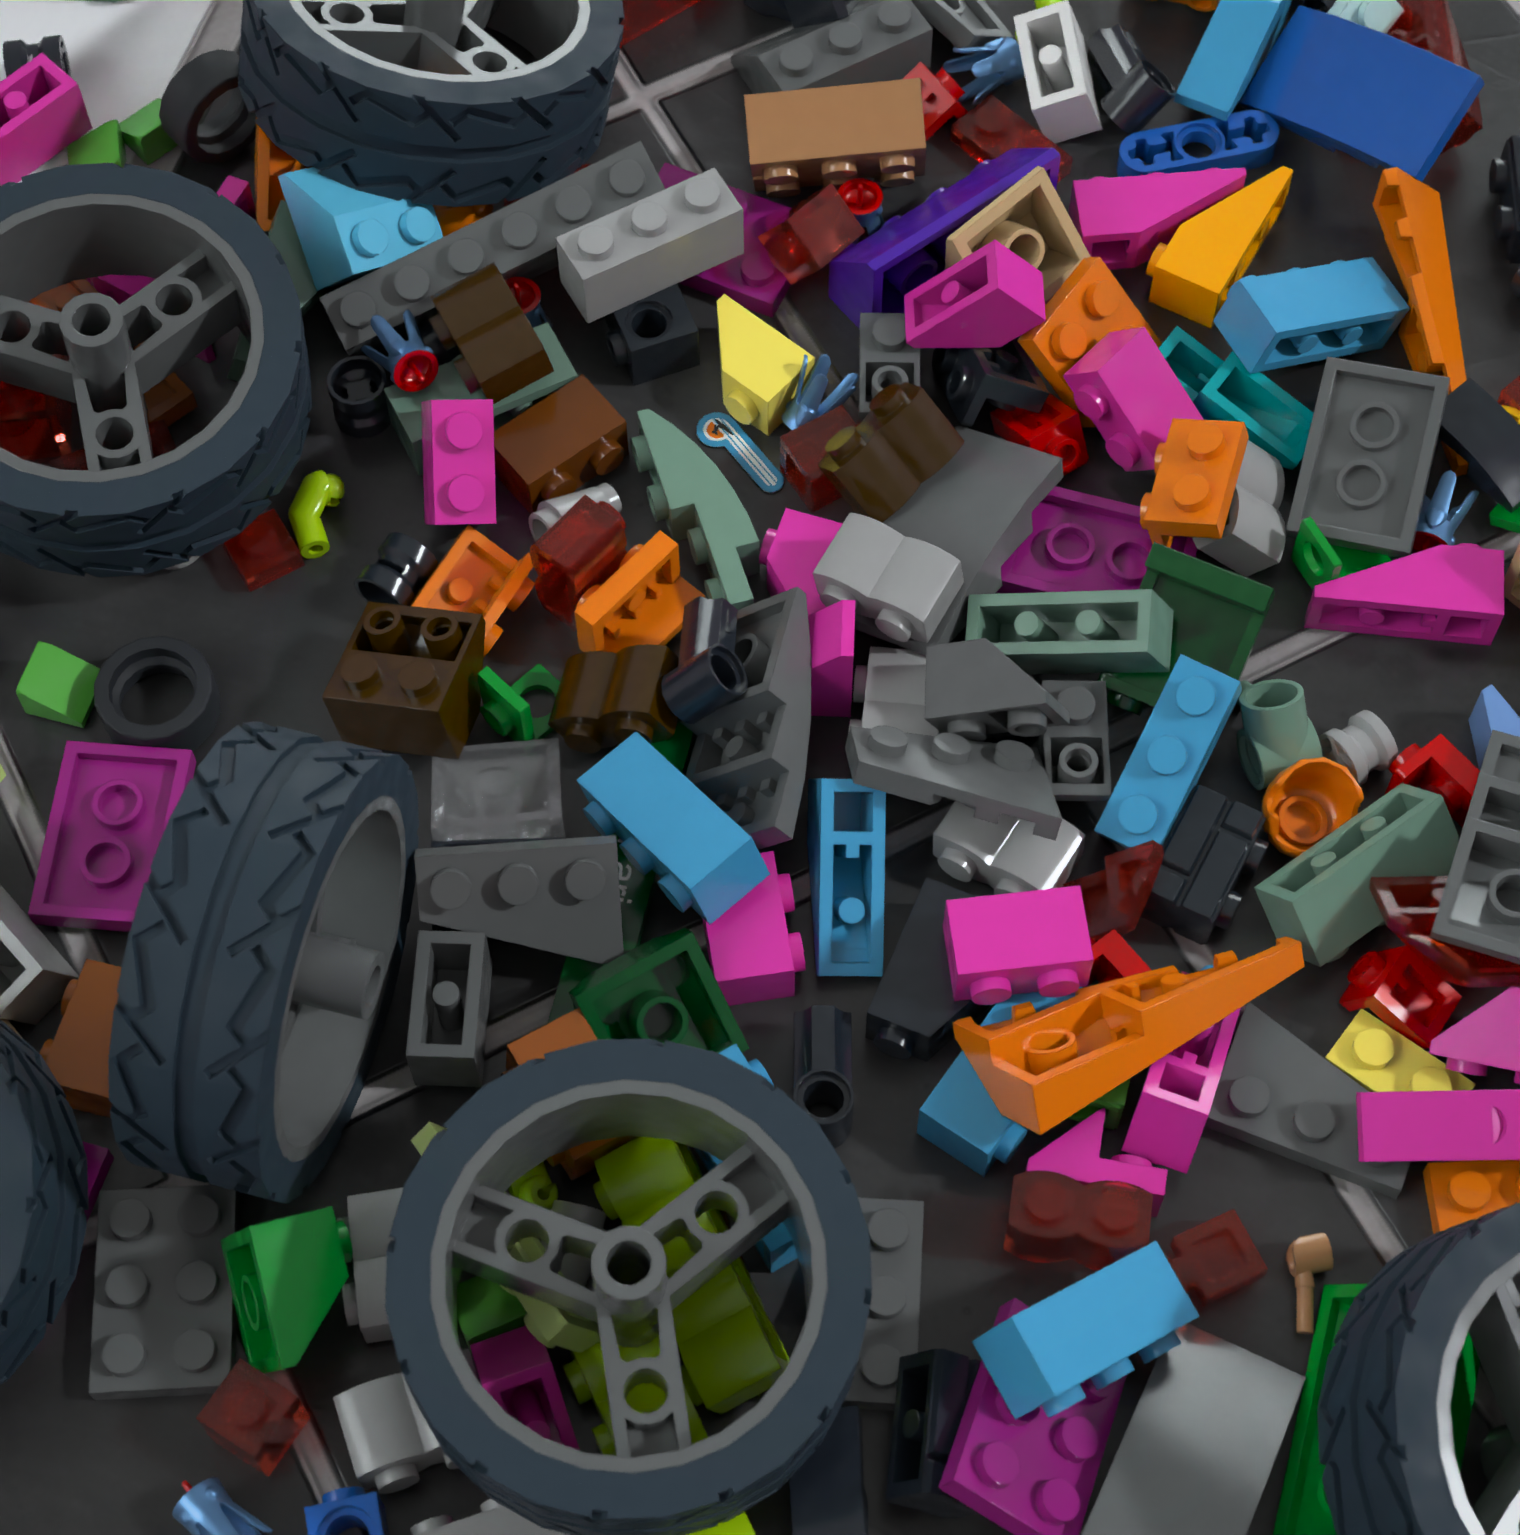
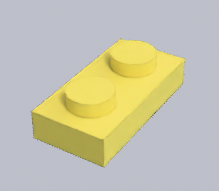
(1389, 1061)

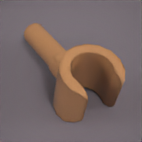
(1304, 1258)

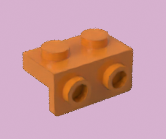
(1194, 480)
(478, 580)
(638, 602)

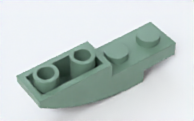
(698, 506)

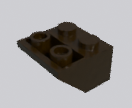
(409, 680)

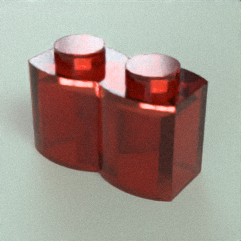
(576, 554)
(1061, 1219)

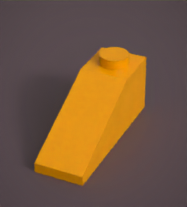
(1216, 249)

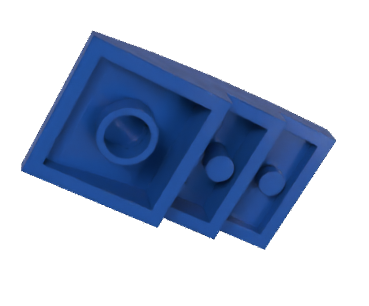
(1362, 92)

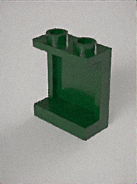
(1213, 622)

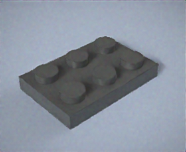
(1369, 455)
(162, 1292)

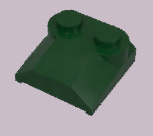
(659, 995)

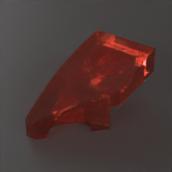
(1120, 892)

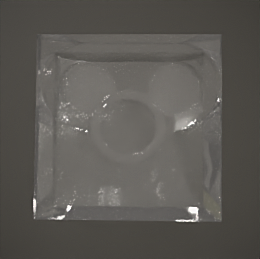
(499, 792)

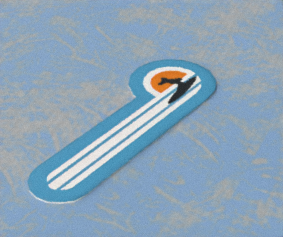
(722, 430)

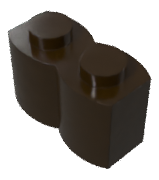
(491, 335)
(890, 452)
(612, 696)

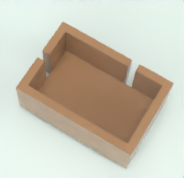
(836, 136)

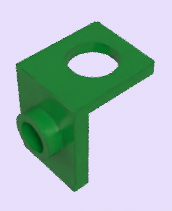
(1325, 562)
(508, 711)

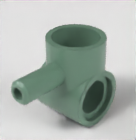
(1274, 729)

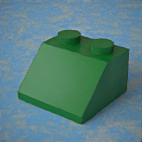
(285, 1283)

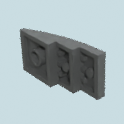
(979, 514)
(756, 746)
(1483, 884)
(1198, 1442)

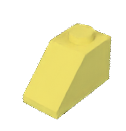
(756, 366)

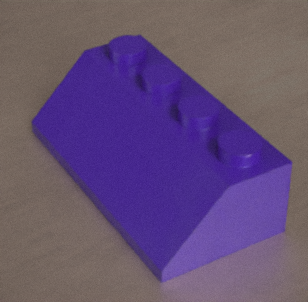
(913, 246)

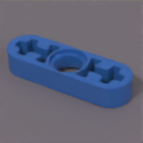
(1209, 131)

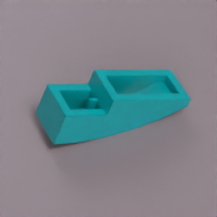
(1230, 393)

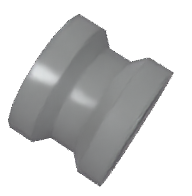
(1361, 745)

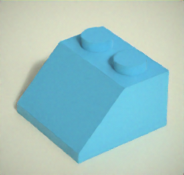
(350, 230)

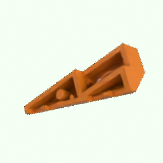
(1417, 242)
(1076, 1051)

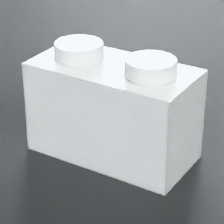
(1057, 72)

